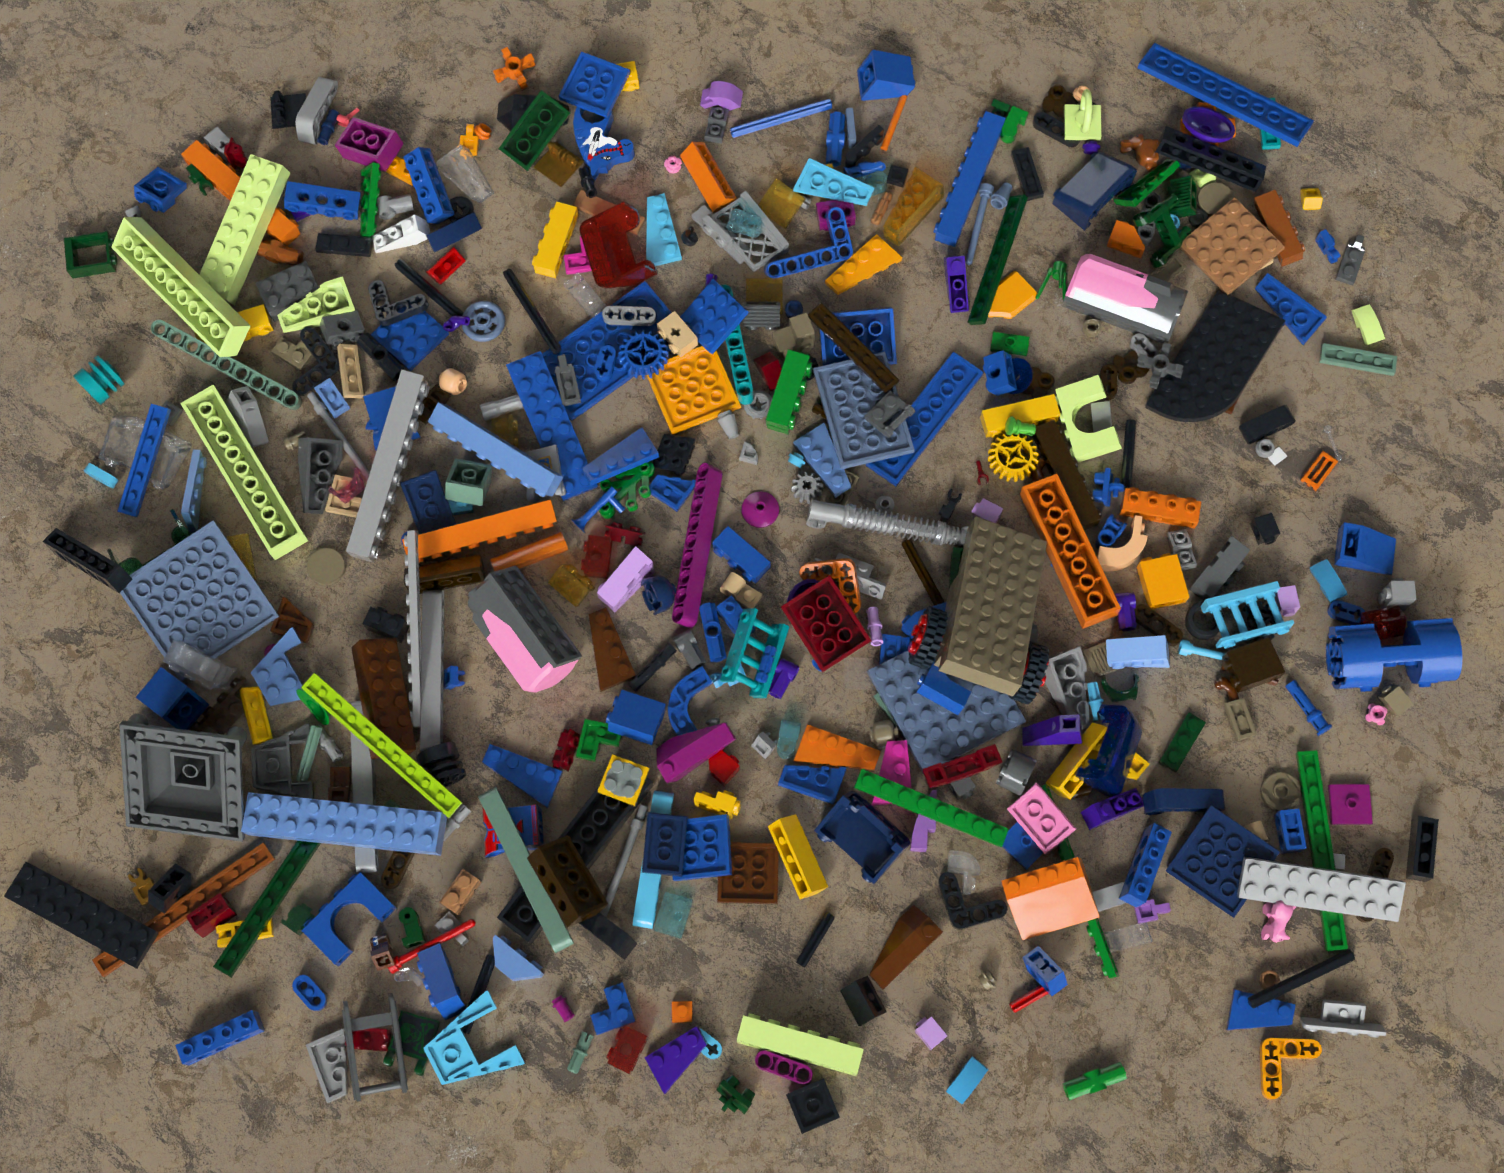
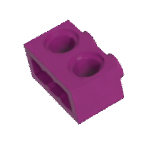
(822, 207)

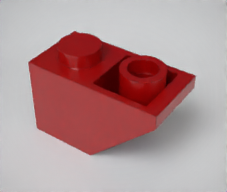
(723, 767)

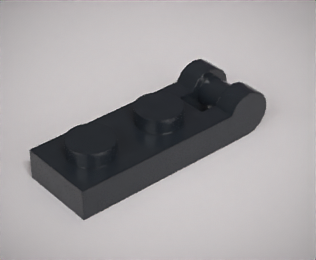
(864, 147)

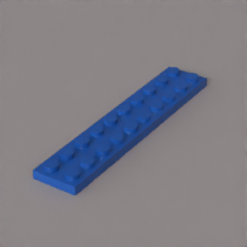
(1225, 94)

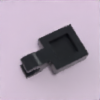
(947, 510)

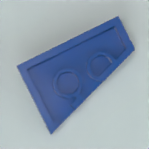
(814, 782)

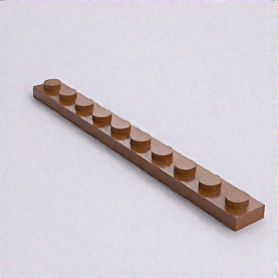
(176, 914)

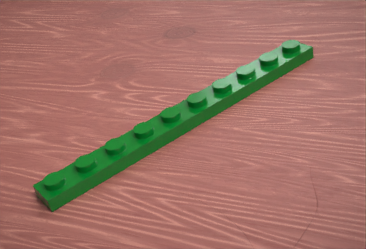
(1320, 840)
(1094, 928)

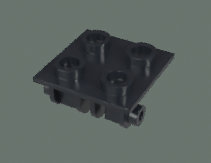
(285, 109)
(674, 453)

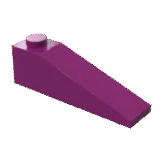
(688, 751)

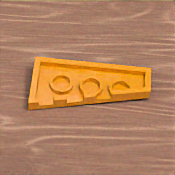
(867, 261)

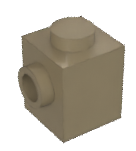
(1395, 699)

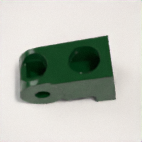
(412, 926)

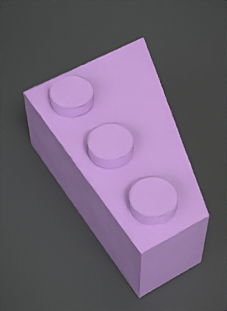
(625, 579)

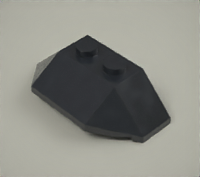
(514, 107)

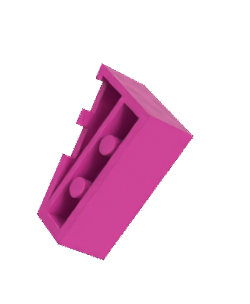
(895, 766)

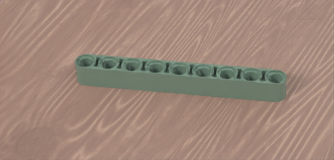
(217, 363)
(517, 854)

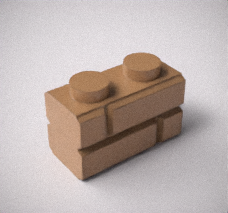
(460, 892)

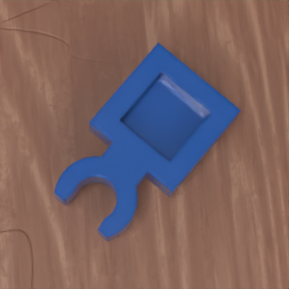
(1326, 244)

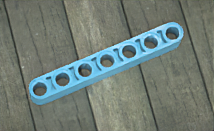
(650, 883)

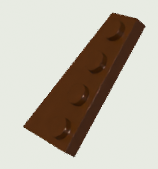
(610, 656)

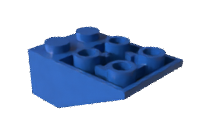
(1364, 549)

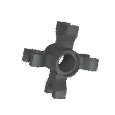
(1157, 372)

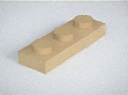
(350, 371)

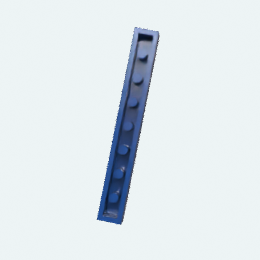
(970, 179)

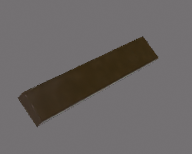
(853, 347)

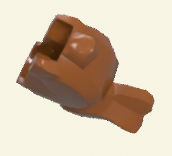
(1144, 150)

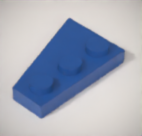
(1267, 1015)

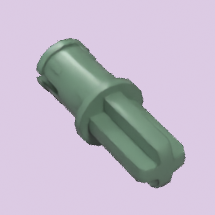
(579, 1052)

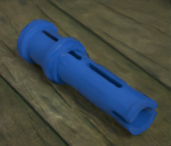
(1313, 715)

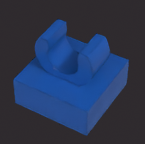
(451, 677)

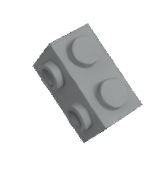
(1398, 593)

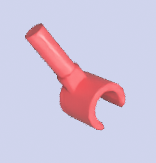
(345, 120)

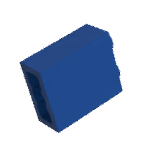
(636, 717)

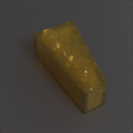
(913, 205)

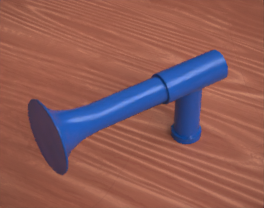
(607, 497)

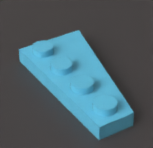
(831, 184)
(661, 237)

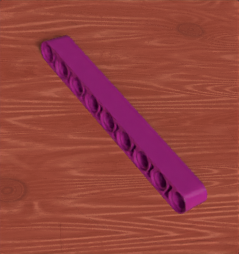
(697, 545)

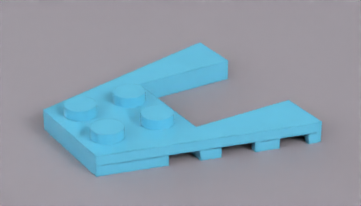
(452, 1054)

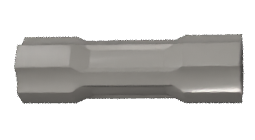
(496, 408)

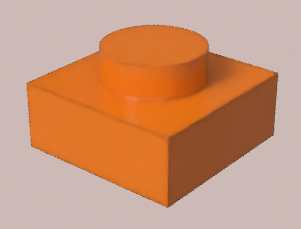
(682, 1012)

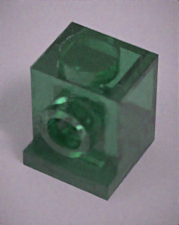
(297, 918)

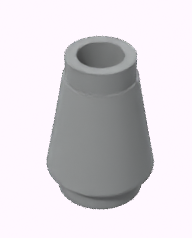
(728, 423)

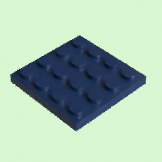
(1214, 857)

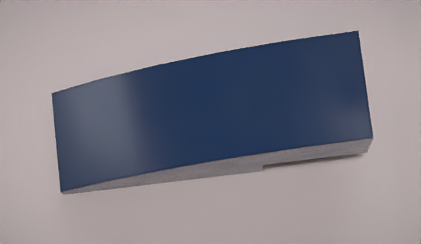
(453, 232)

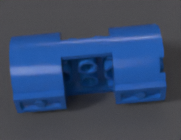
(1428, 652)

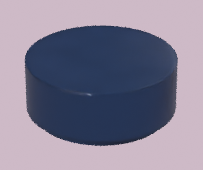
(793, 308)

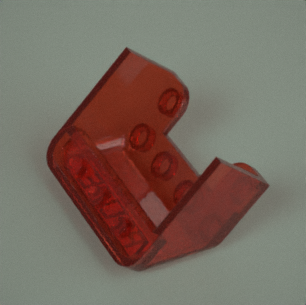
(610, 249)

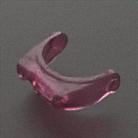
(352, 489)

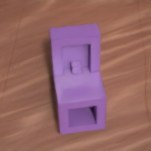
(722, 94)

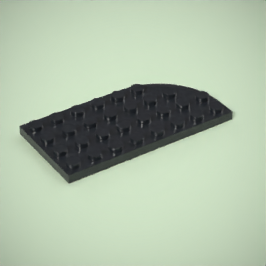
(1216, 360)

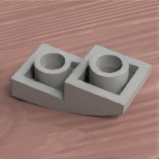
(1101, 416)
(1181, 545)
(1108, 897)

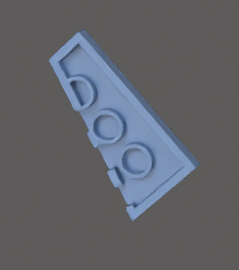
(192, 496)

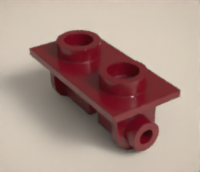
(235, 154)
(632, 534)
(564, 758)

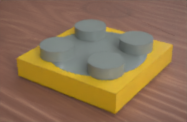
(623, 780)

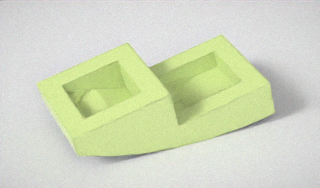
(1368, 323)

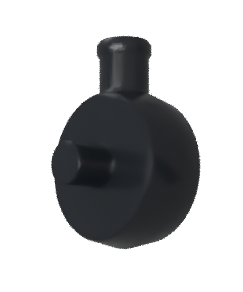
(689, 237)

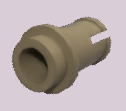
(292, 441)

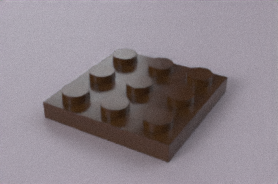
(753, 875)

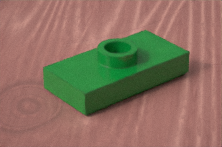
(1009, 343)

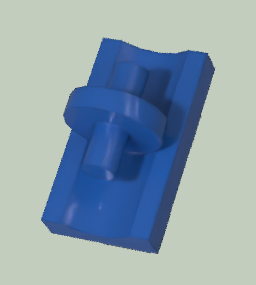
(1106, 479)

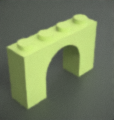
(1071, 399)

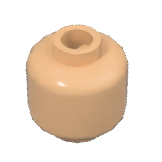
(452, 381)

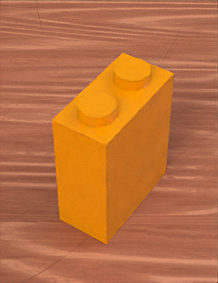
(1162, 581)

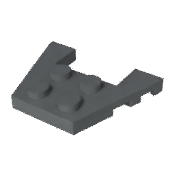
(274, 765)

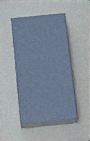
(850, 126)

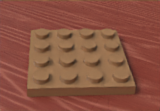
(1231, 246)

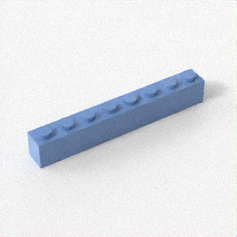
(495, 449)

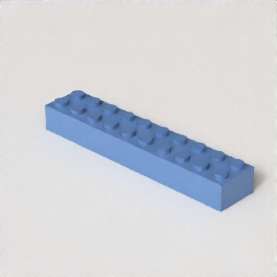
(344, 823)

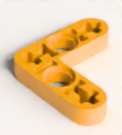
(1280, 1052)

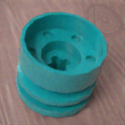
(99, 379)

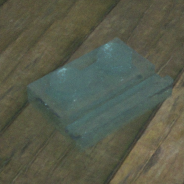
(673, 915)

